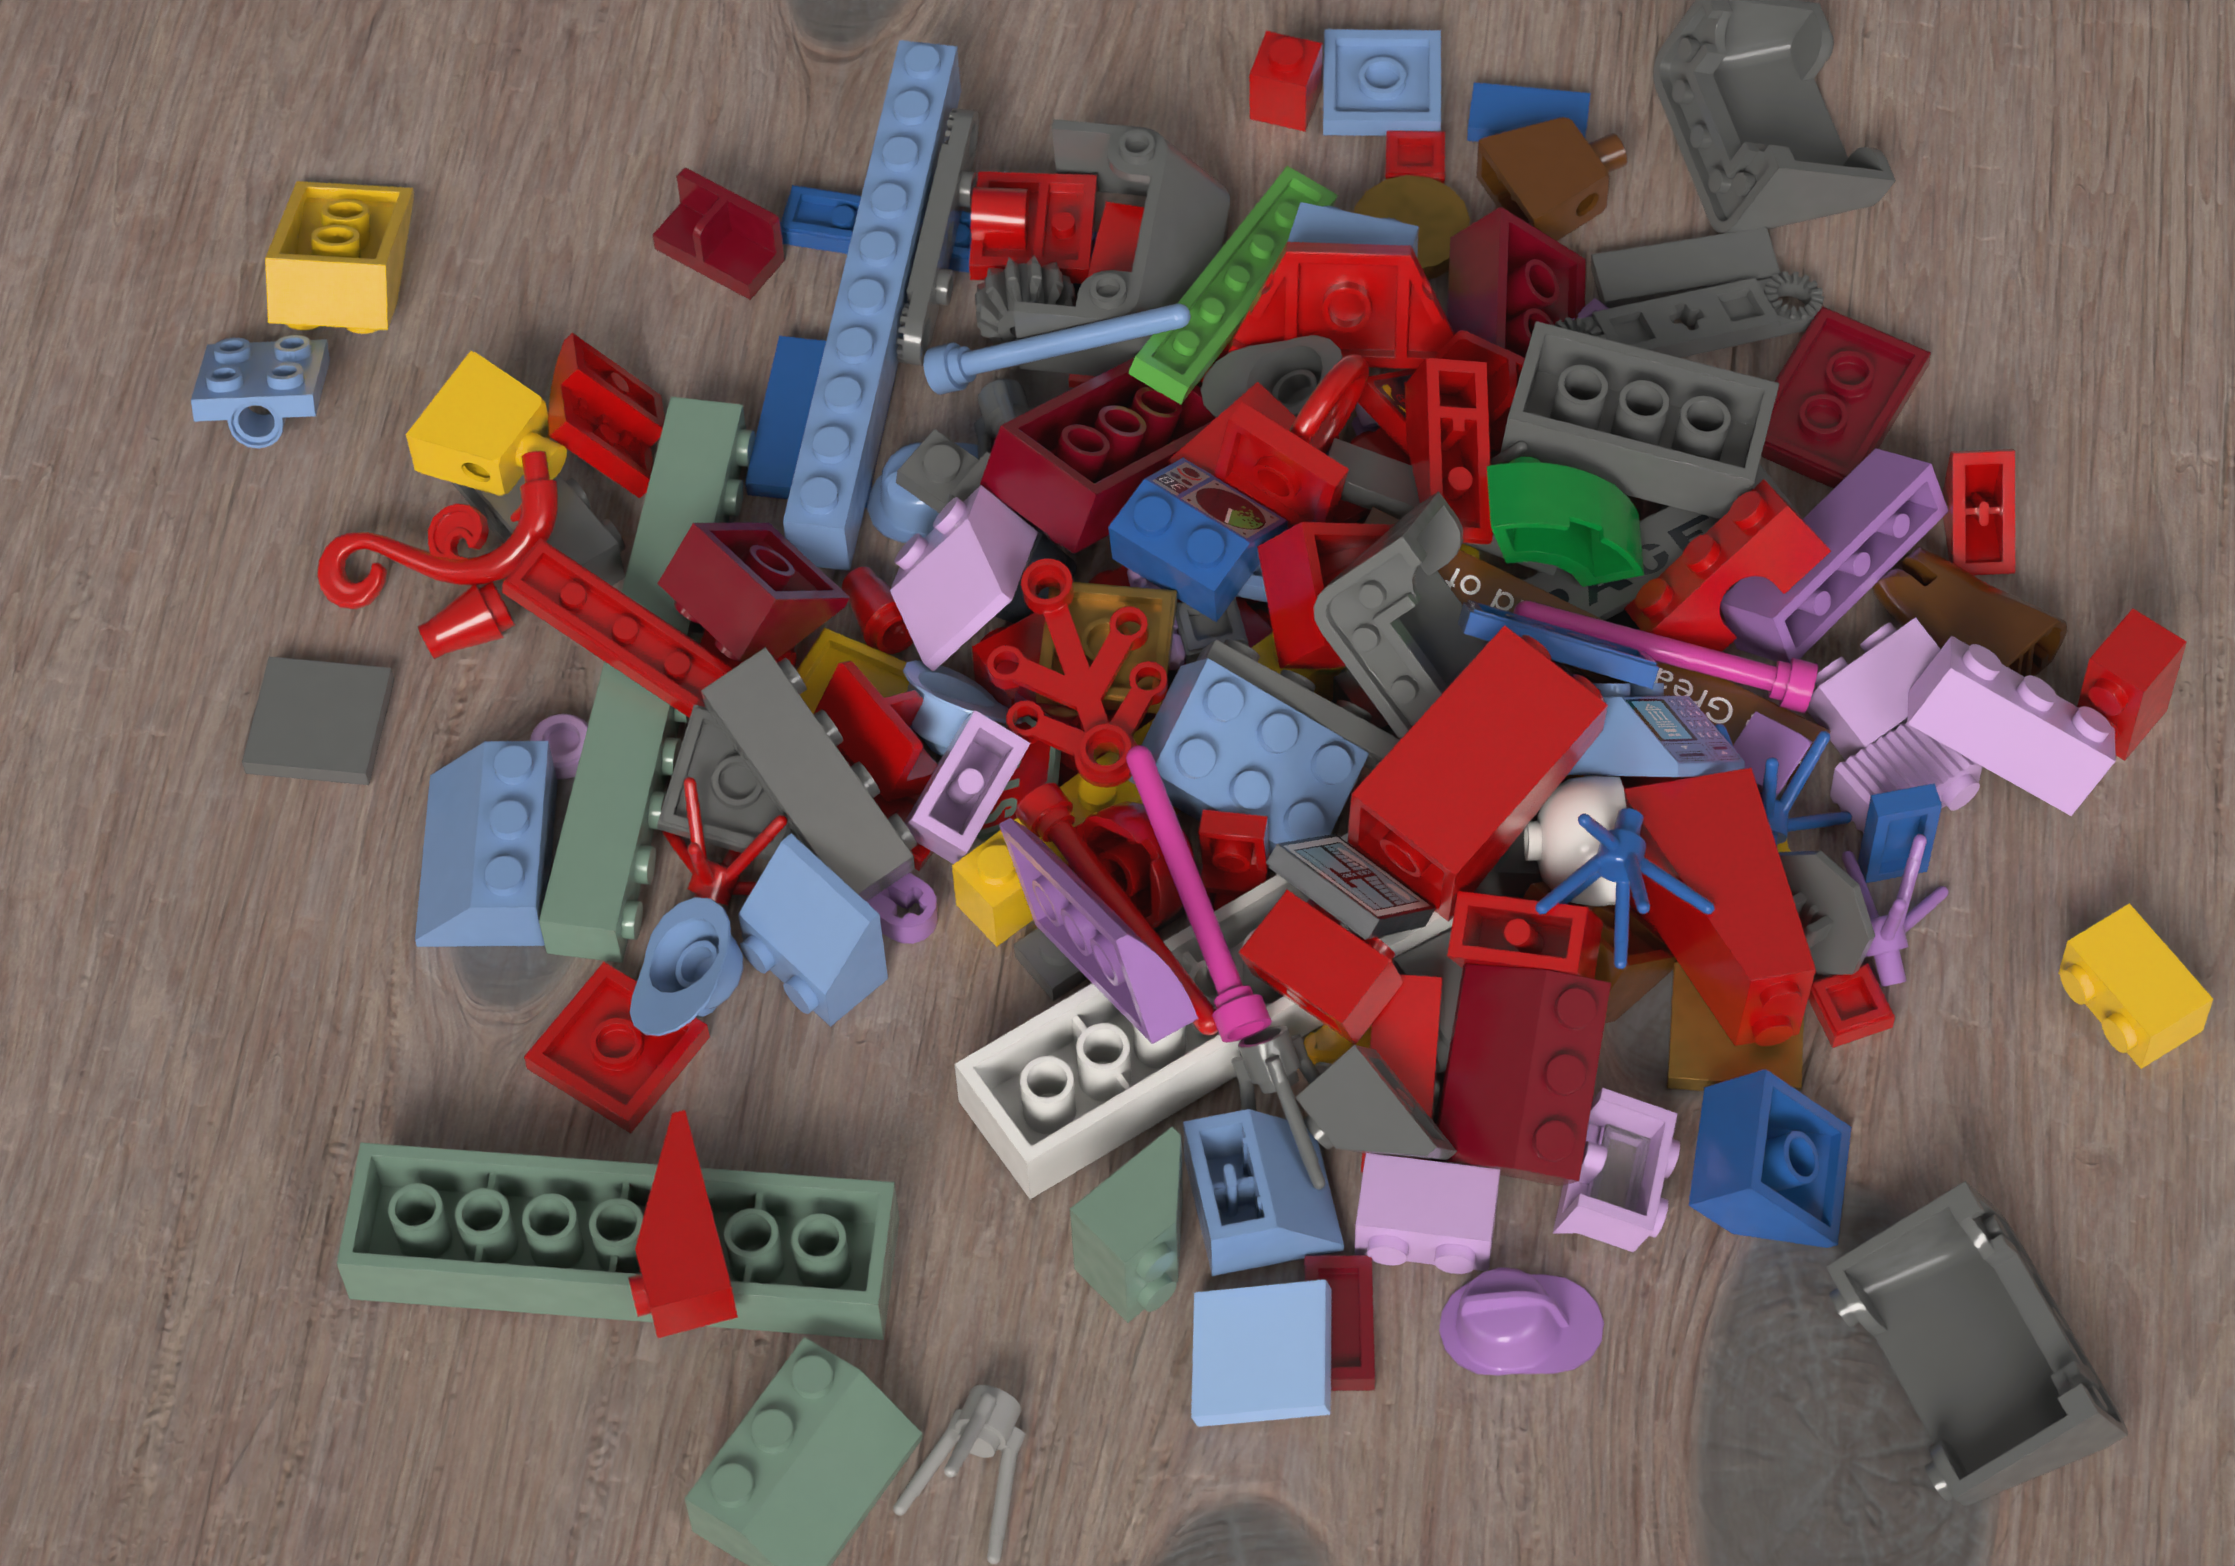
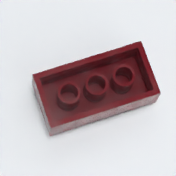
(1087, 453)

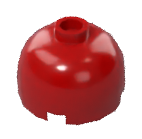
(1132, 855)

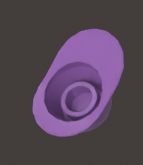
(1520, 1324)

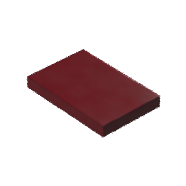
(1839, 396)

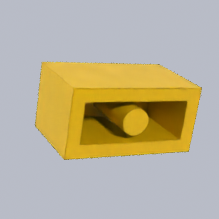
(2134, 986)

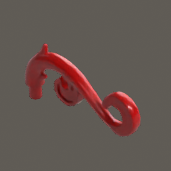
(442, 562)

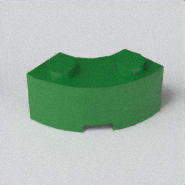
(1564, 520)

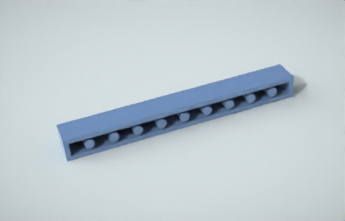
(862, 338)

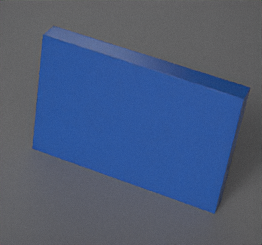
(785, 417)
(1563, 644)

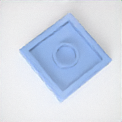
(1261, 1353)

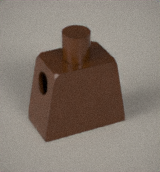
(1549, 174)

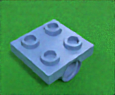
(276, 374)

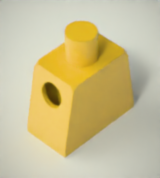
(481, 429)

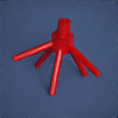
(710, 877)

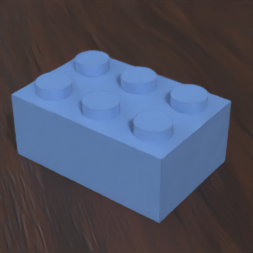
(1249, 753)

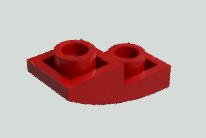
(1233, 854)

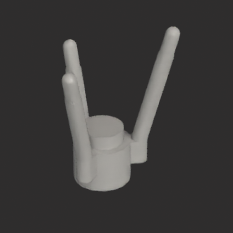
(979, 1429)

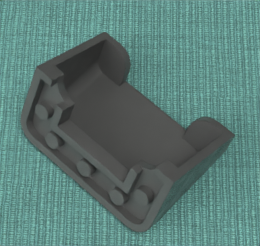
(1754, 119)
(1399, 618)
(1976, 1347)

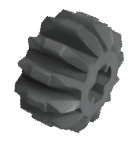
(1020, 283)

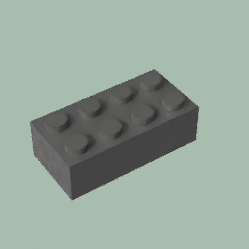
(1641, 419)

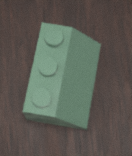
(802, 1465)

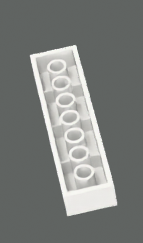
(1089, 1079)

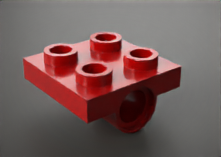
(1033, 216)

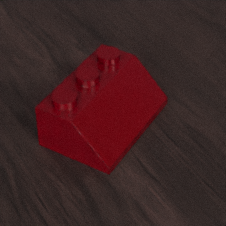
(1509, 278)
(1523, 1071)

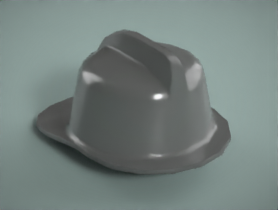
(1283, 368)

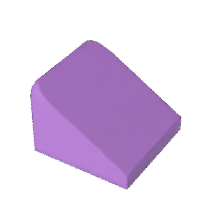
(1767, 739)

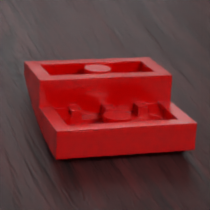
(604, 415)

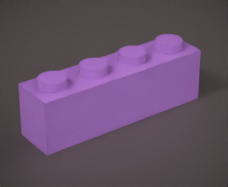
(1868, 527)

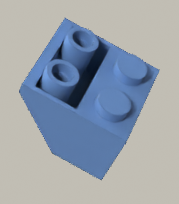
(1256, 1193)

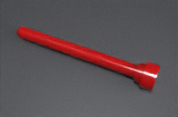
(1049, 816)

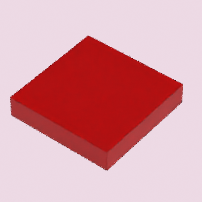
(604, 1058)

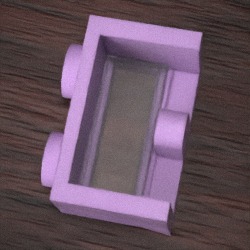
(1621, 1173)

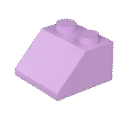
(960, 573)

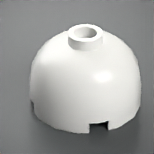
(1563, 844)

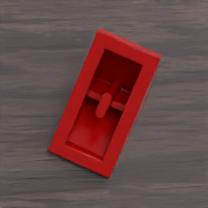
(1981, 511)

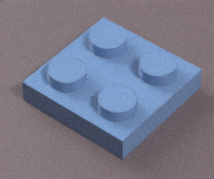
(1381, 81)

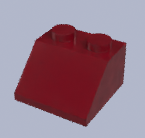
(749, 588)

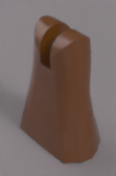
(1962, 606)

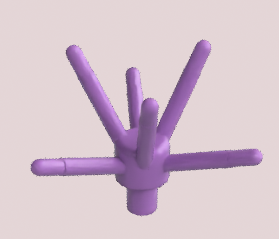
(1892, 928)

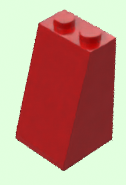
(1475, 769)
(1752, 949)

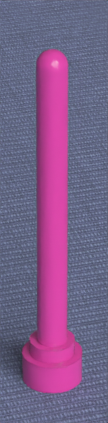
(1786, 682)
(1238, 1009)

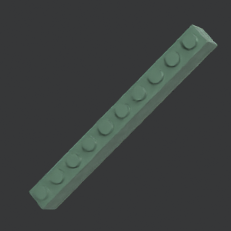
(632, 732)

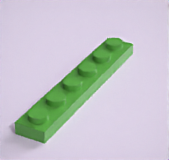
(1226, 288)

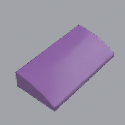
(1097, 939)

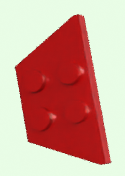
(1356, 295)

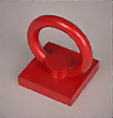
(1290, 467)

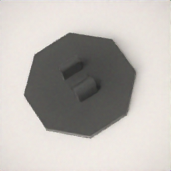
(1829, 912)

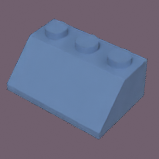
(488, 847)

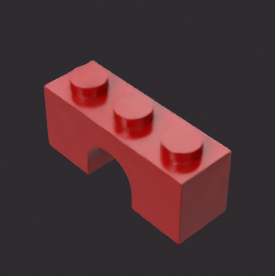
(1752, 539)

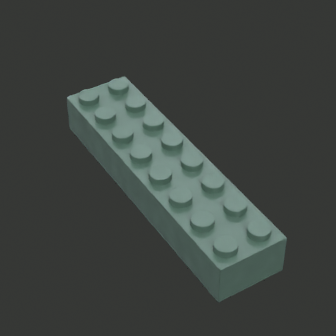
(566, 1231)

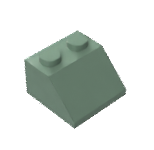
(1131, 1230)

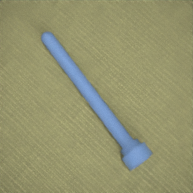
(953, 367)

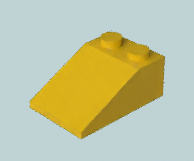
(338, 256)

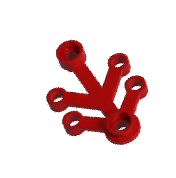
(1081, 685)

